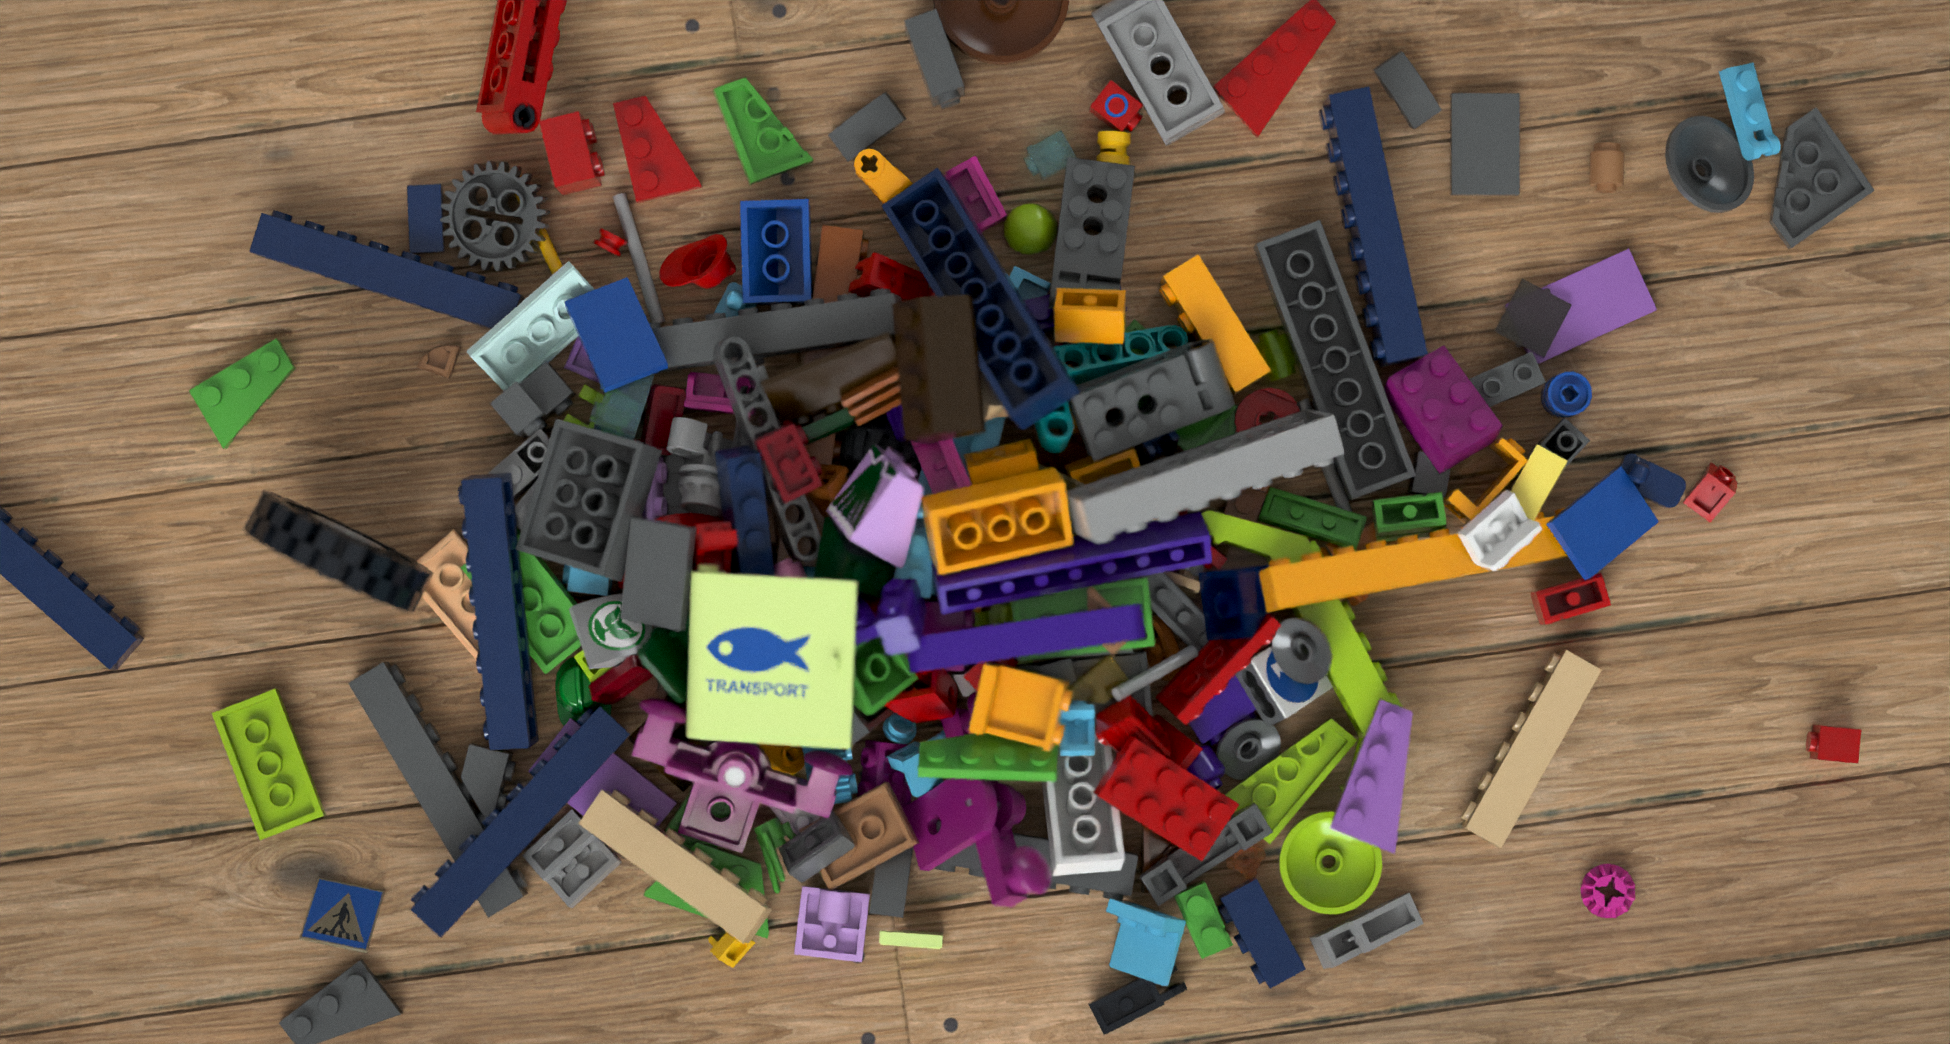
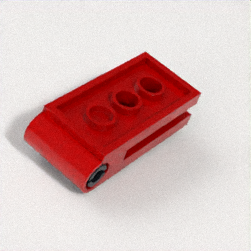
(519, 64)

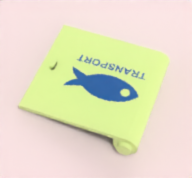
(771, 659)

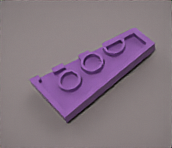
(1375, 784)

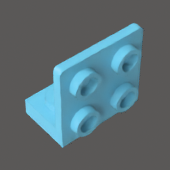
(1145, 941)

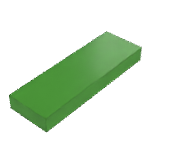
(1312, 518)

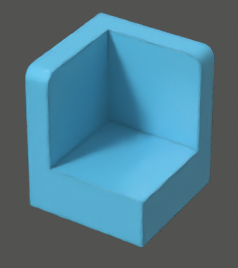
(1028, 284)
(906, 761)

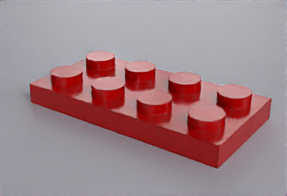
(1211, 671)
(1166, 798)

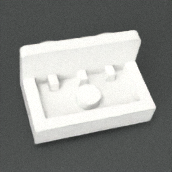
(1498, 532)

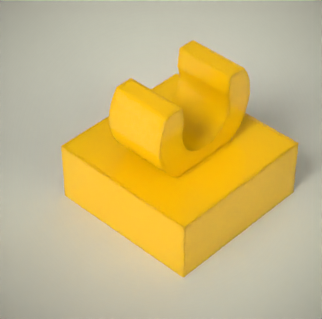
(729, 949)

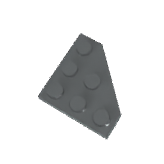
(1813, 180)

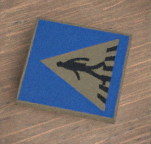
(342, 915)

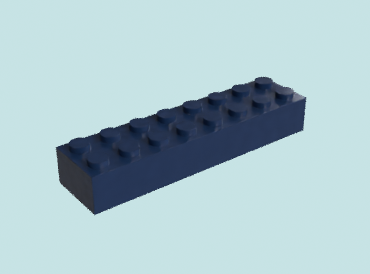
(1373, 226)
(961, 262)

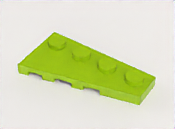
(1293, 775)

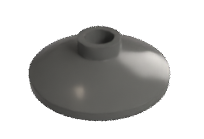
(1302, 650)
(1260, 747)

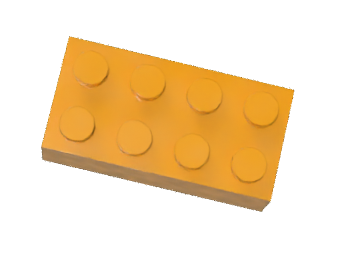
(1210, 316)
(997, 520)

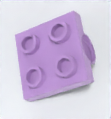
(832, 924)

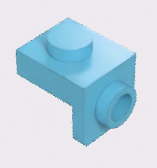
(1079, 730)

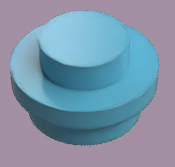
(899, 729)

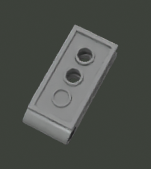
(1142, 36)

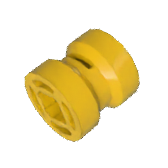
(1113, 147)

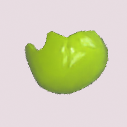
(1030, 229)

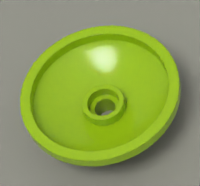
(1330, 889)

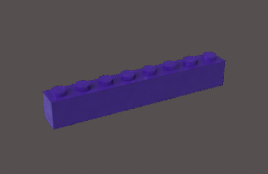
(1149, 551)

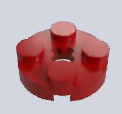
(1259, 404)

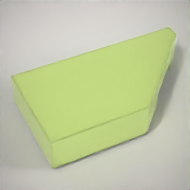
(911, 938)

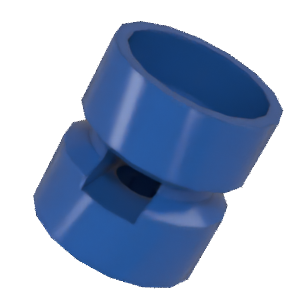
(1566, 394)

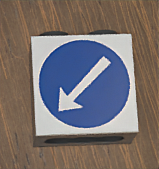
(1273, 691)

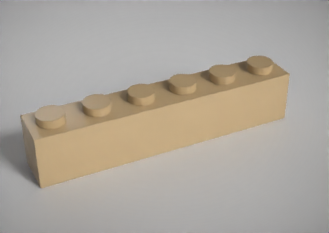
(1530, 748)
(675, 865)

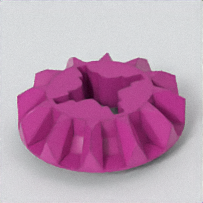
(1601, 876)

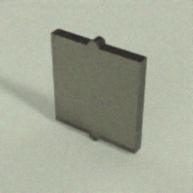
(1533, 318)

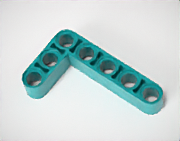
(1092, 367)

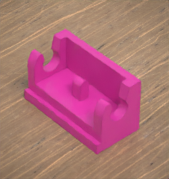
(977, 193)
(707, 393)
(941, 465)

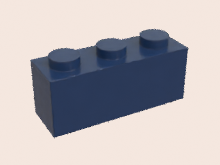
(1260, 933)

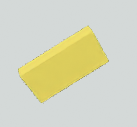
(1537, 480)

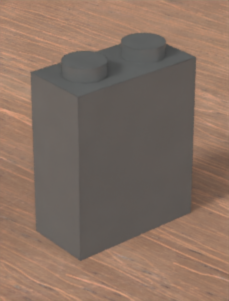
(935, 59)

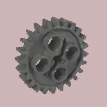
(489, 246)

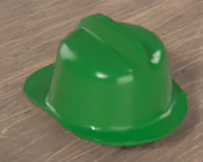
(573, 692)

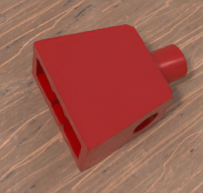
(927, 698)

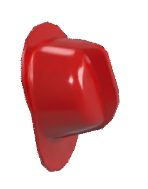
(699, 262)

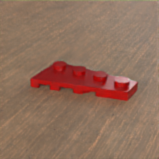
(1269, 72)

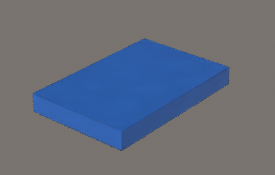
(616, 334)
(1602, 522)

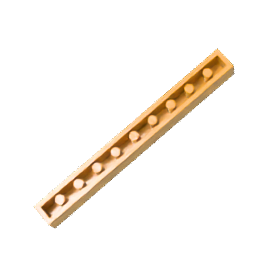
(1387, 567)

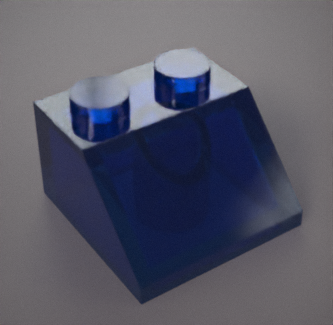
(1232, 602)

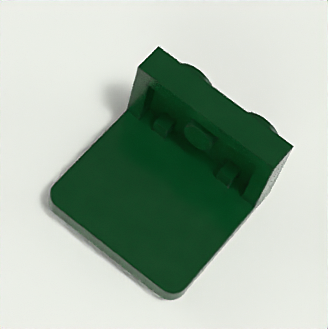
(666, 657)

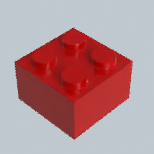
(571, 153)

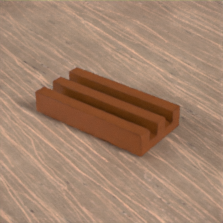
(877, 404)

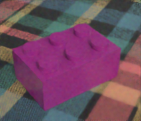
(1442, 409)

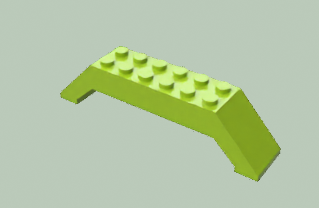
(1352, 673)

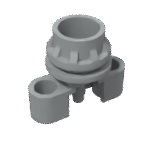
(700, 479)

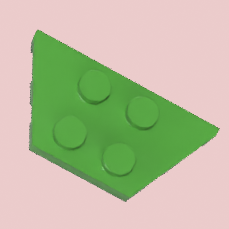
(746, 869)

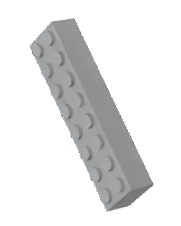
(1203, 474)

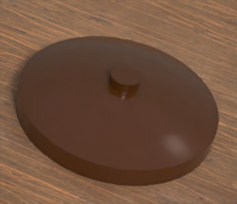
(1001, 29)

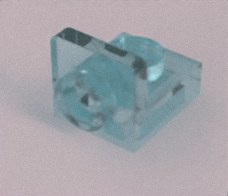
(1048, 155)

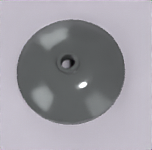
(1708, 164)

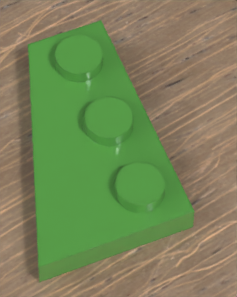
(757, 134)

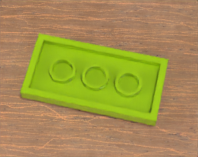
(268, 764)

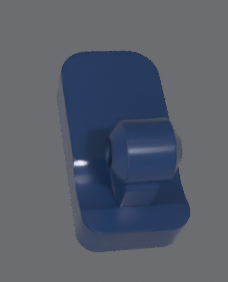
(1654, 481)

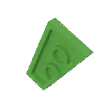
(241, 389)

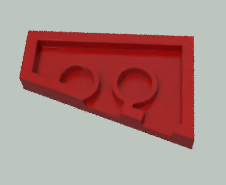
(650, 152)

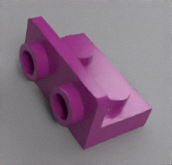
(877, 770)

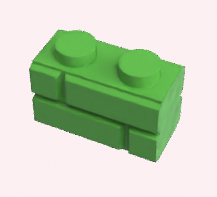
(1408, 516)
(1203, 919)

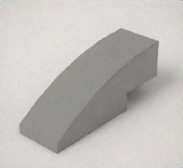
(1366, 931)

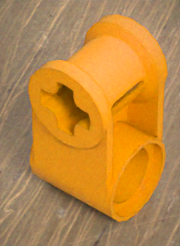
(886, 181)

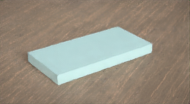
(532, 330)

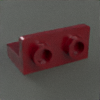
(789, 462)

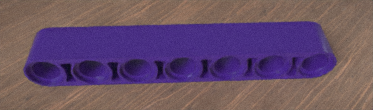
(1028, 637)

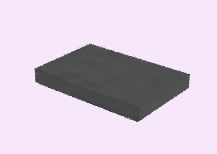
(1485, 144)
(658, 573)

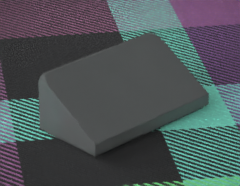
(816, 847)

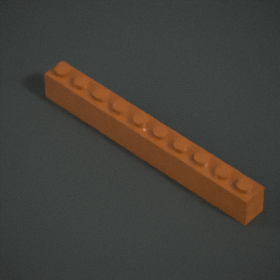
(837, 258)

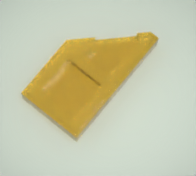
(1098, 681)

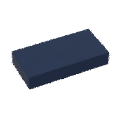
(424, 219)

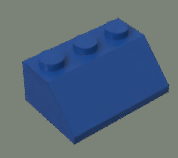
(776, 251)

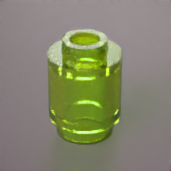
(1277, 354)

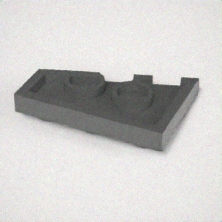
(341, 1007)

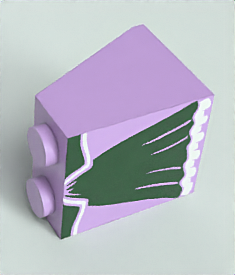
(879, 505)

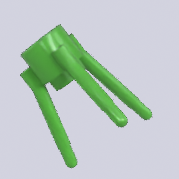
(771, 836)

